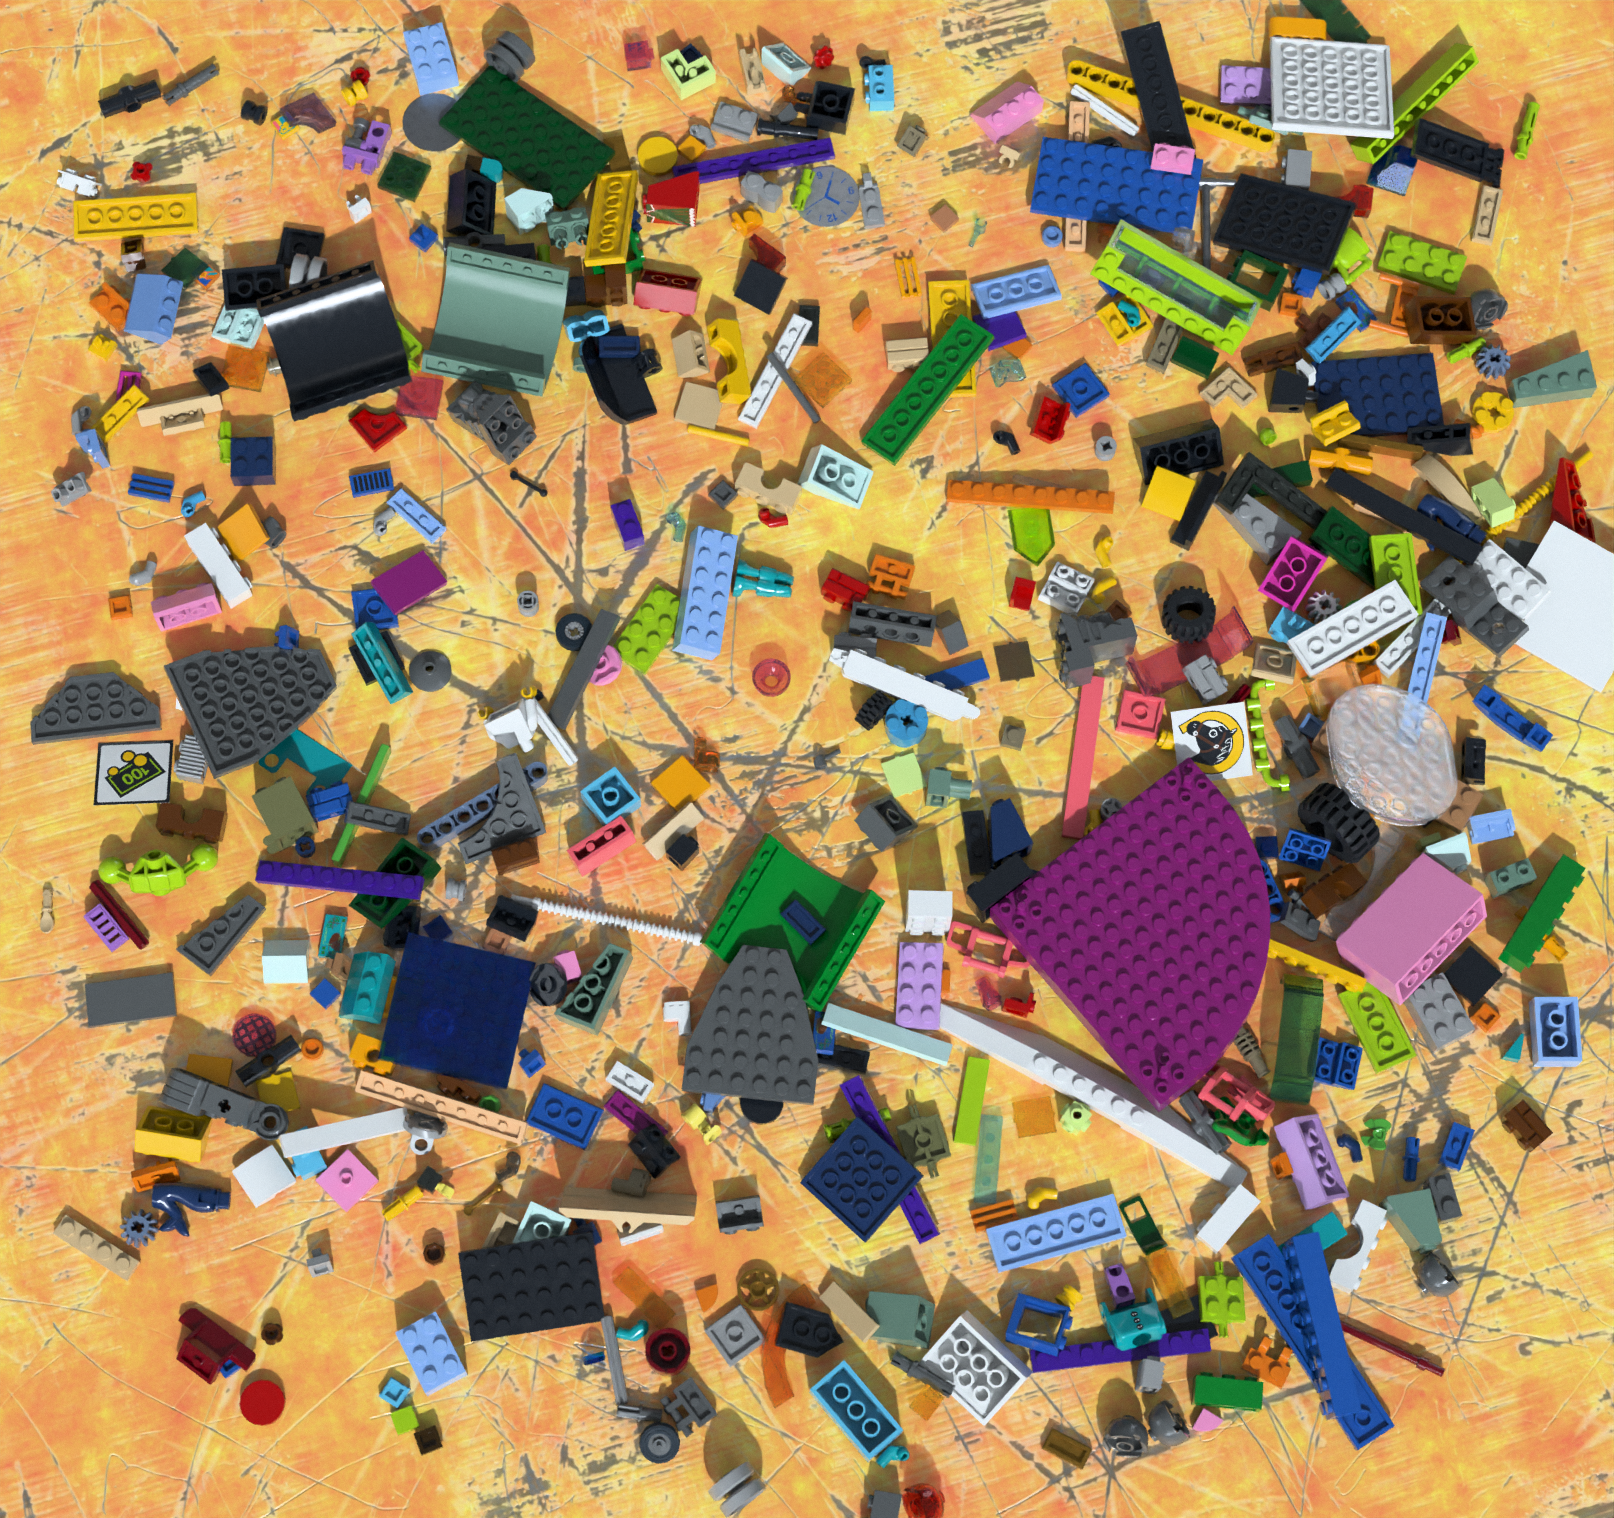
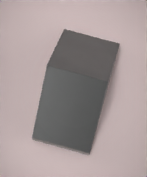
(951, 632)

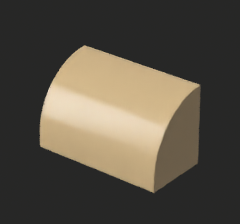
(690, 354)

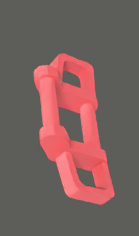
(976, 933)
(1244, 1103)

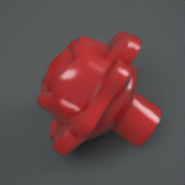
(823, 57)

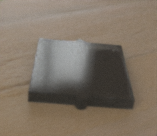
(1014, 661)

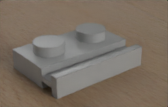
(734, 121)

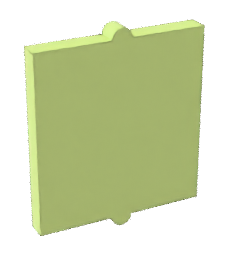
(903, 775)

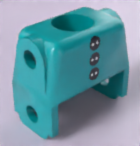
(1134, 1323)

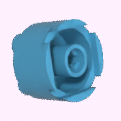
(902, 712)

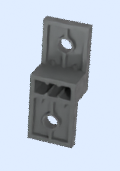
(1474, 606)

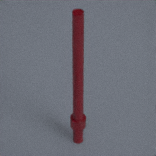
(1421, 1362)

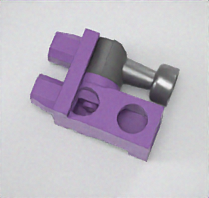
(368, 151)

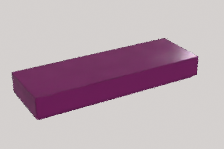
(630, 1113)

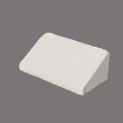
(641, 1232)

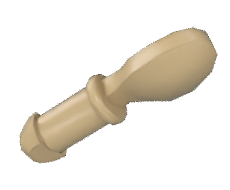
(47, 921)

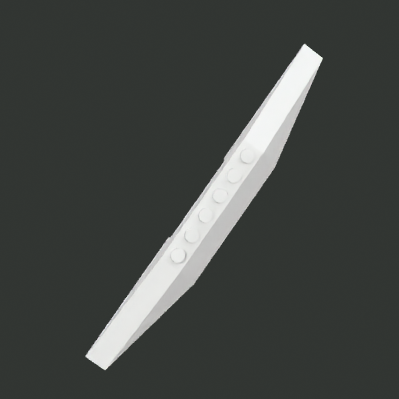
(1094, 1086)

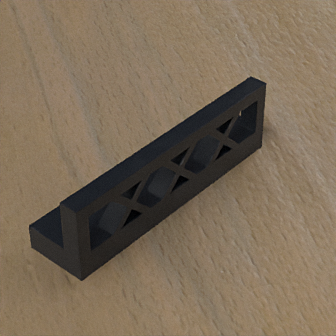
(1198, 510)

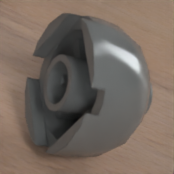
(1487, 307)
(1436, 1277)
(1167, 1425)
(1126, 1436)

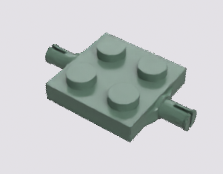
(1262, 117)

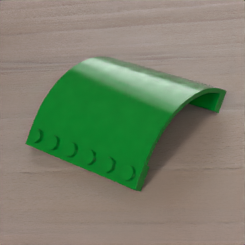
(765, 890)

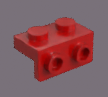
(1050, 420)

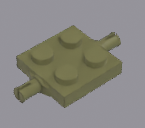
(923, 1141)

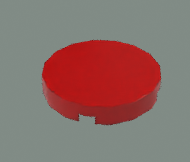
(262, 1402)

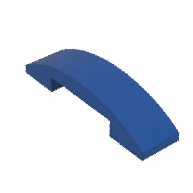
(1511, 721)

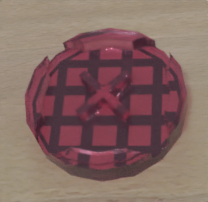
(254, 1034)

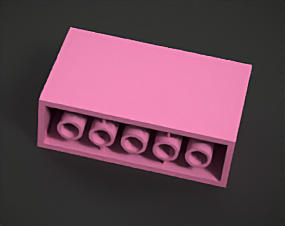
(1411, 928)

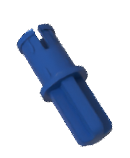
(1411, 1159)

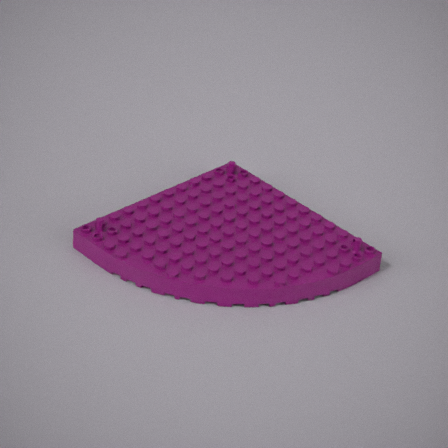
(1152, 931)

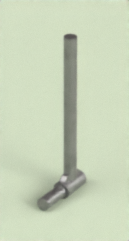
(1206, 185)

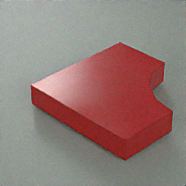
(377, 429)

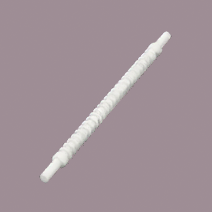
(537, 904)

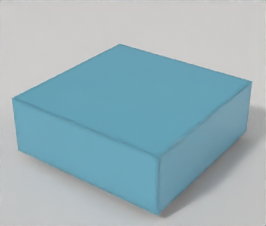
(394, 1392)

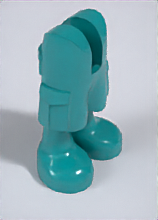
(767, 581)

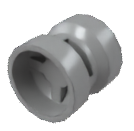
(1333, 285)
(528, 608)

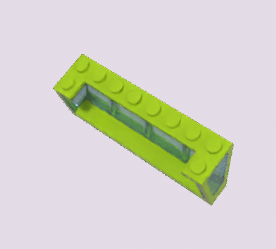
(1176, 287)

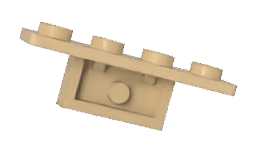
(180, 414)

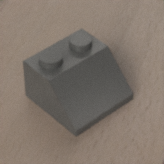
(885, 823)

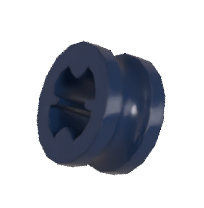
(307, 853)

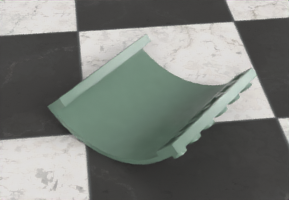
(498, 320)

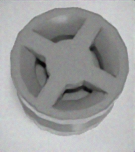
(1104, 453)
(1111, 805)
(456, 889)

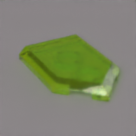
(1031, 533)

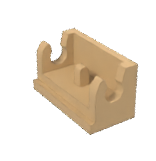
(752, 72)
(502, 1231)

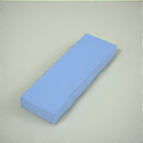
(416, 516)

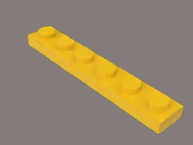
(1316, 966)

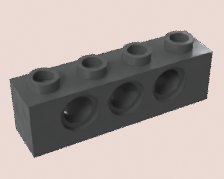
(892, 624)

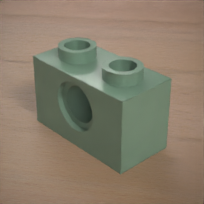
(1510, 878)

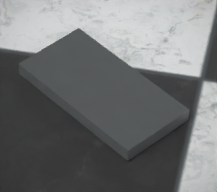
(130, 1000)

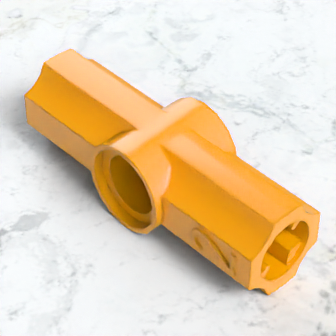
(1341, 459)

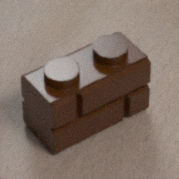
(515, 856)
(1526, 1126)

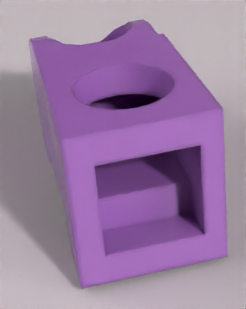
(1119, 1286)

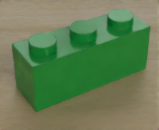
(1227, 1392)

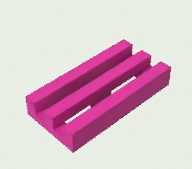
(138, 375)

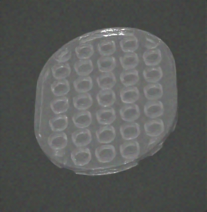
(1392, 754)

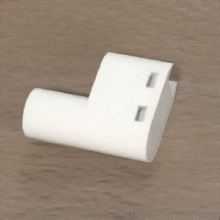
(679, 1012)

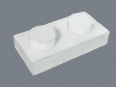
(630, 1082)

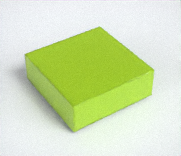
(404, 1420)

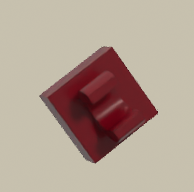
(1452, 633)

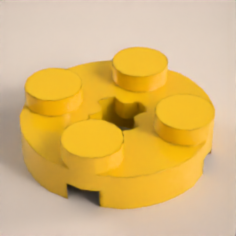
(1495, 401)

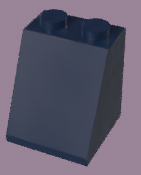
(1006, 833)

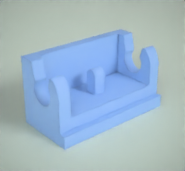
(1491, 826)

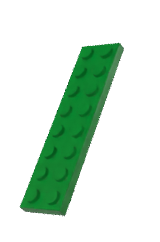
(927, 389)

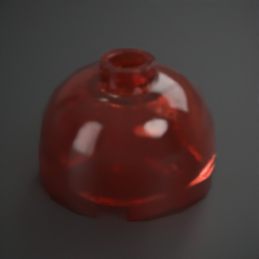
(923, 1501)

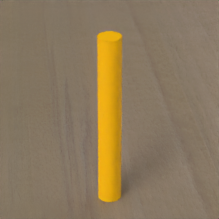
(718, 435)

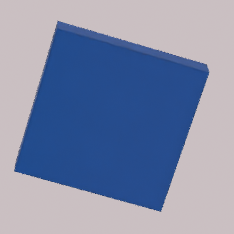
(1081, 390)
(371, 608)

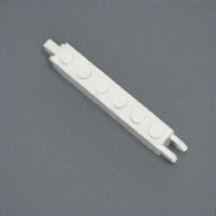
(902, 685)

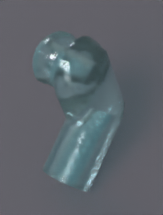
(679, 524)

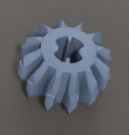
(1493, 361)
(146, 1222)

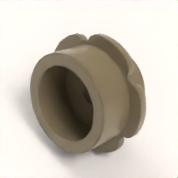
(274, 366)

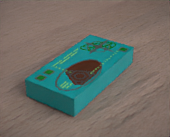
(332, 936)

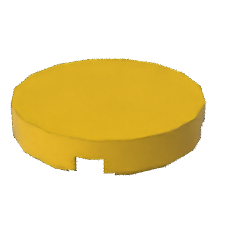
(657, 156)

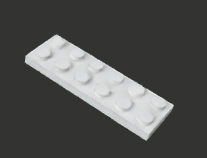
(1352, 628)

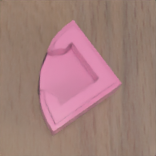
(1206, 1421)

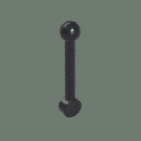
(514, 476)

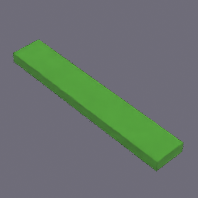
(364, 797)

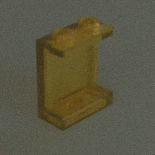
(1329, 684)

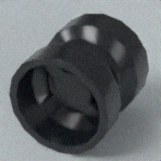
(253, 112)

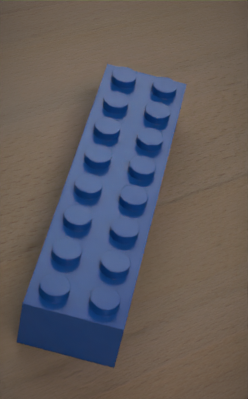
(1322, 1326)

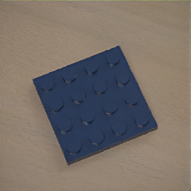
(862, 1179)

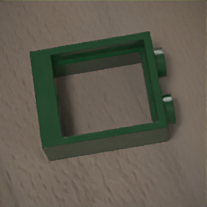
(1266, 266)

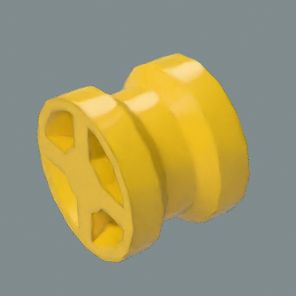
(1069, 1297)

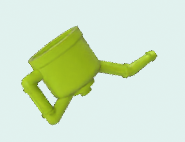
(1351, 251)

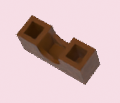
(209, 827)
(1322, 896)

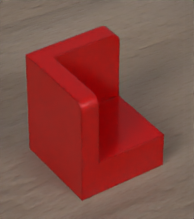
(1022, 594)

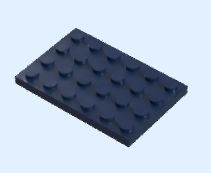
(1382, 392)

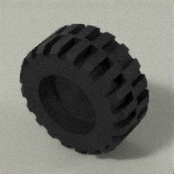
(1333, 816)

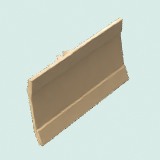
(623, 1207)

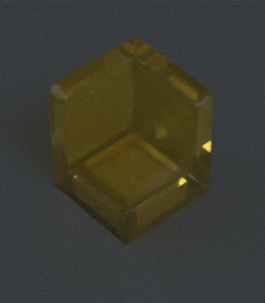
(926, 1402)

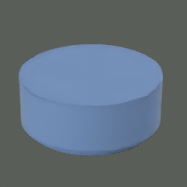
(1052, 236)

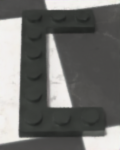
(1254, 471)

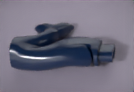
(1451, 518)
(194, 1196)

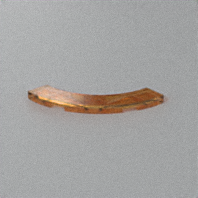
(774, 1357)

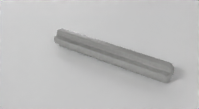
(614, 1360)

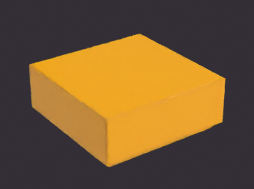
(691, 149)

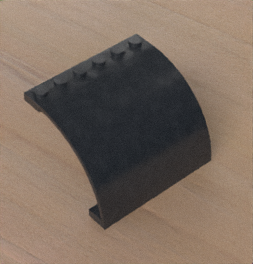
(335, 340)

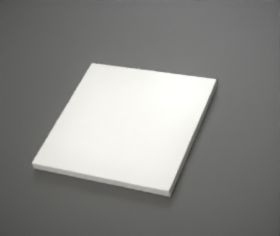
(1331, 87)
(1577, 619)

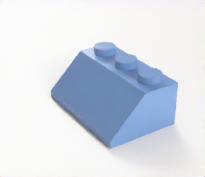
(153, 307)

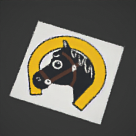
(1214, 740)

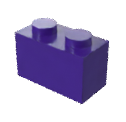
(627, 524)

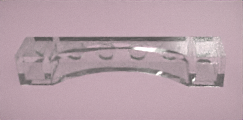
(1342, 916)

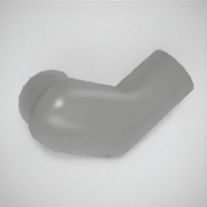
(703, 133)
(380, 521)
(143, 577)

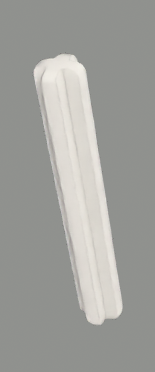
(1105, 110)
(554, 735)

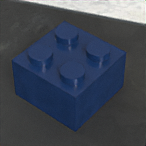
(253, 461)

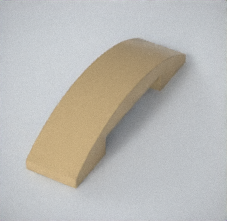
(1446, 485)

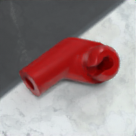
(770, 520)

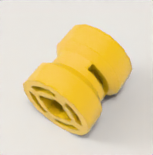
(354, 93)

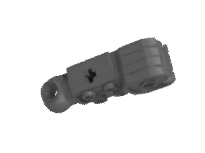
(200, 1095)

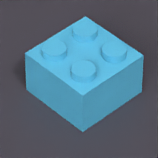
(610, 797)

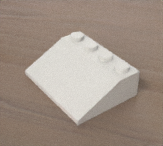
(977, 1365)

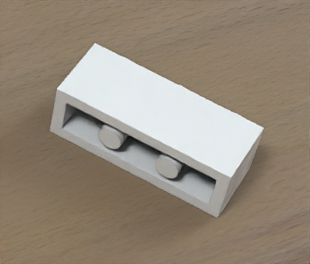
(1226, 1218)

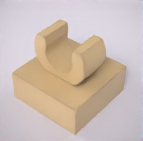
(1011, 153)

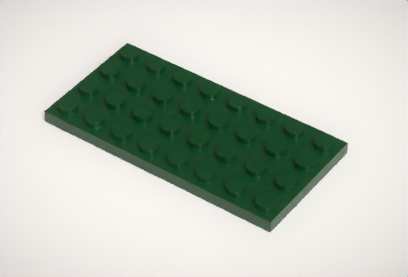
(527, 137)

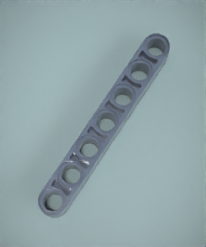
(471, 809)

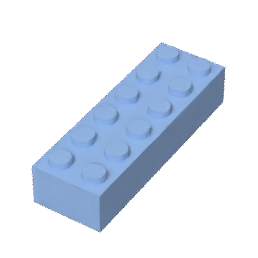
(705, 593)

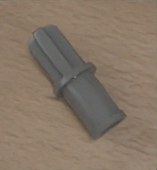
(639, 1412)

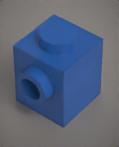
(1306, 282)

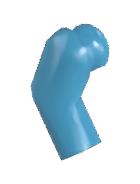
(190, 502)

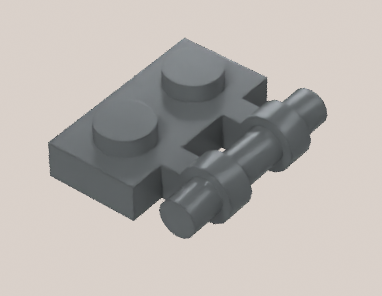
(1298, 920)
(695, 1404)

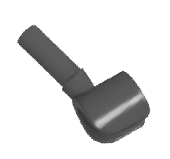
(820, 760)

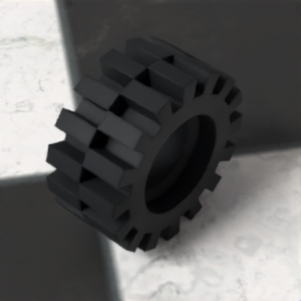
(873, 710)

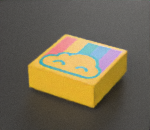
(283, 128)

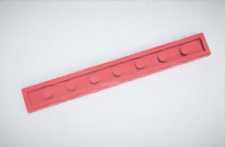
(1082, 759)

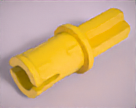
(402, 1203)

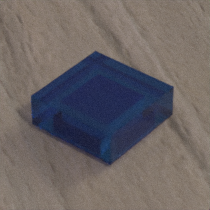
(438, 929)

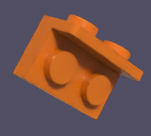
(111, 306)

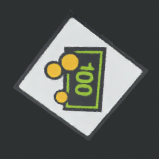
(133, 773)

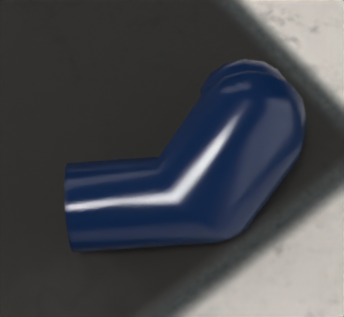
(1353, 1145)

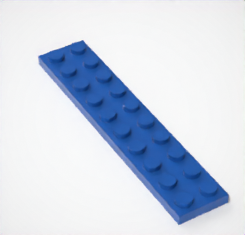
(1268, 1278)

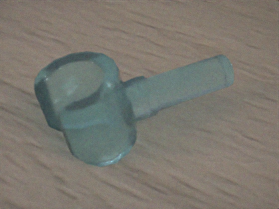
(977, 231)

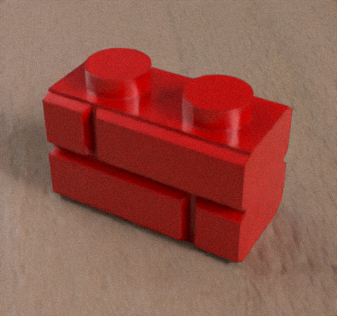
(844, 589)

